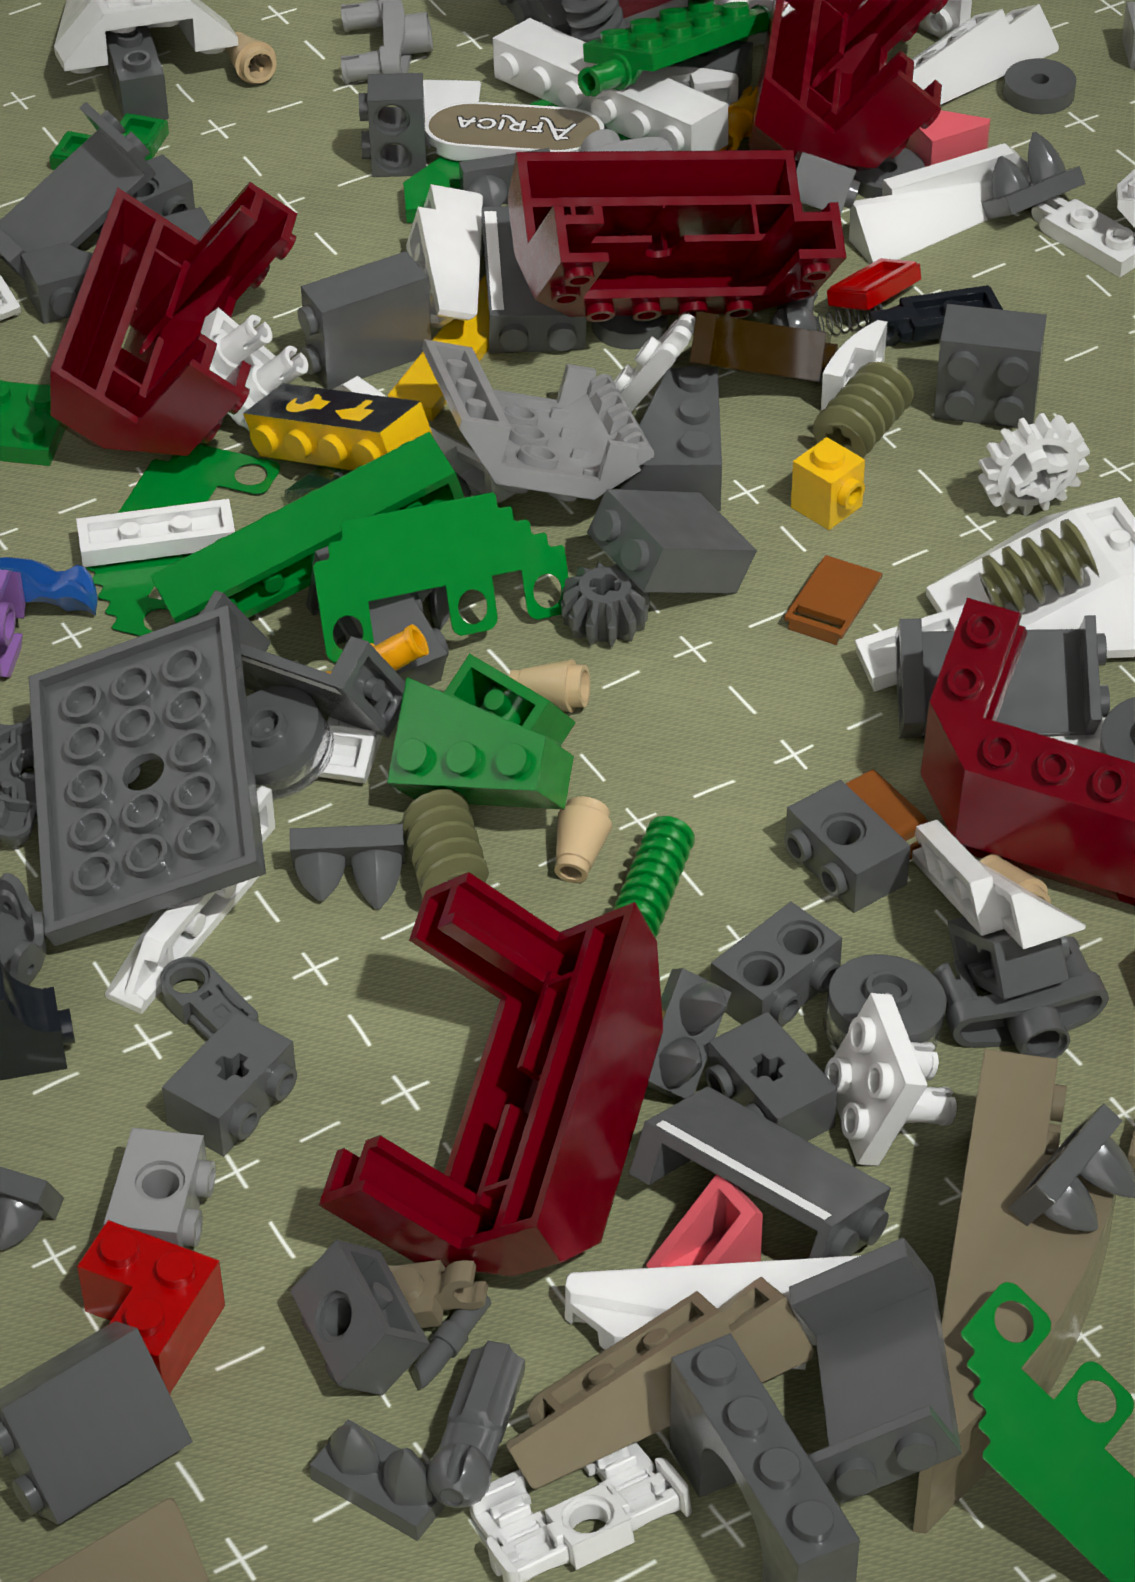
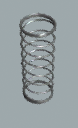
(819, 327)

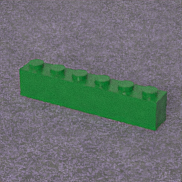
(277, 551)

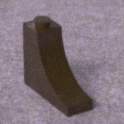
(760, 347)

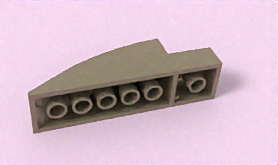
(994, 1246)

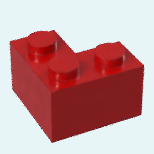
(156, 1288)

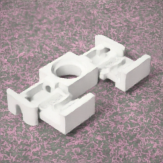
(624, 1501)

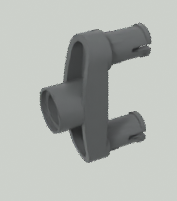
(1031, 1021)

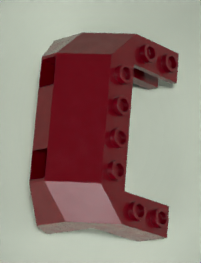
(830, 81)
(668, 232)
(163, 284)
(1017, 791)
(548, 1099)

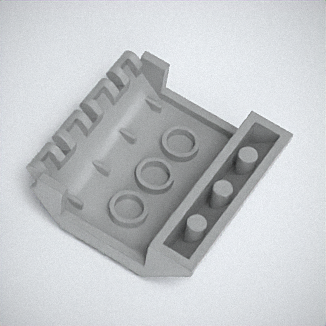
(540, 443)

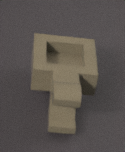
(434, 1288)

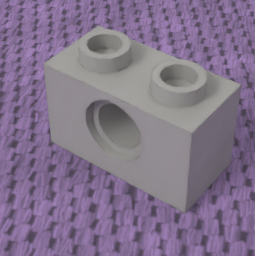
(163, 1185)

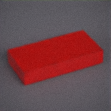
(874, 284)

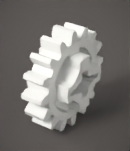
(1033, 464)

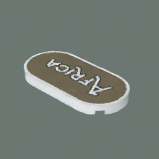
(494, 129)

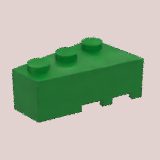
(474, 752)

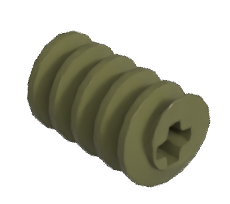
(865, 408)
(1037, 567)
(442, 839)

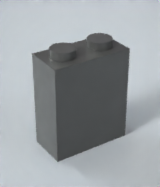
(365, 319)
(671, 541)
(87, 1423)

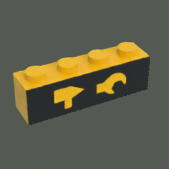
(332, 425)

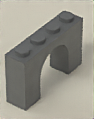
(733, 1433)

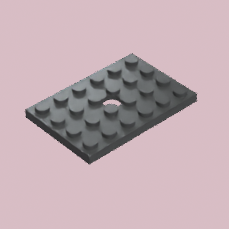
(192, 832)

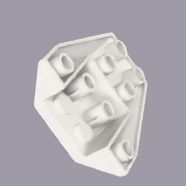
(82, 29)
(1111, 597)

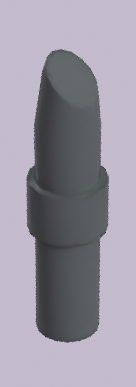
(446, 1343)

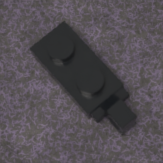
(923, 315)

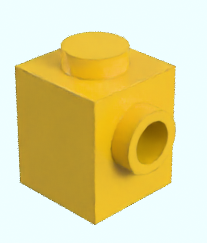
(827, 483)

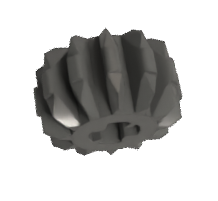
(603, 605)

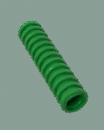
(657, 869)

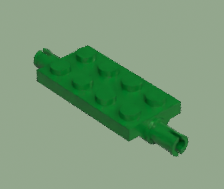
(666, 40)

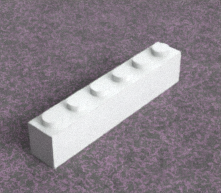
(549, 64)

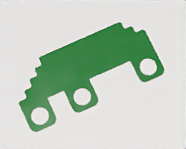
(163, 485)
(432, 547)
(1049, 1445)

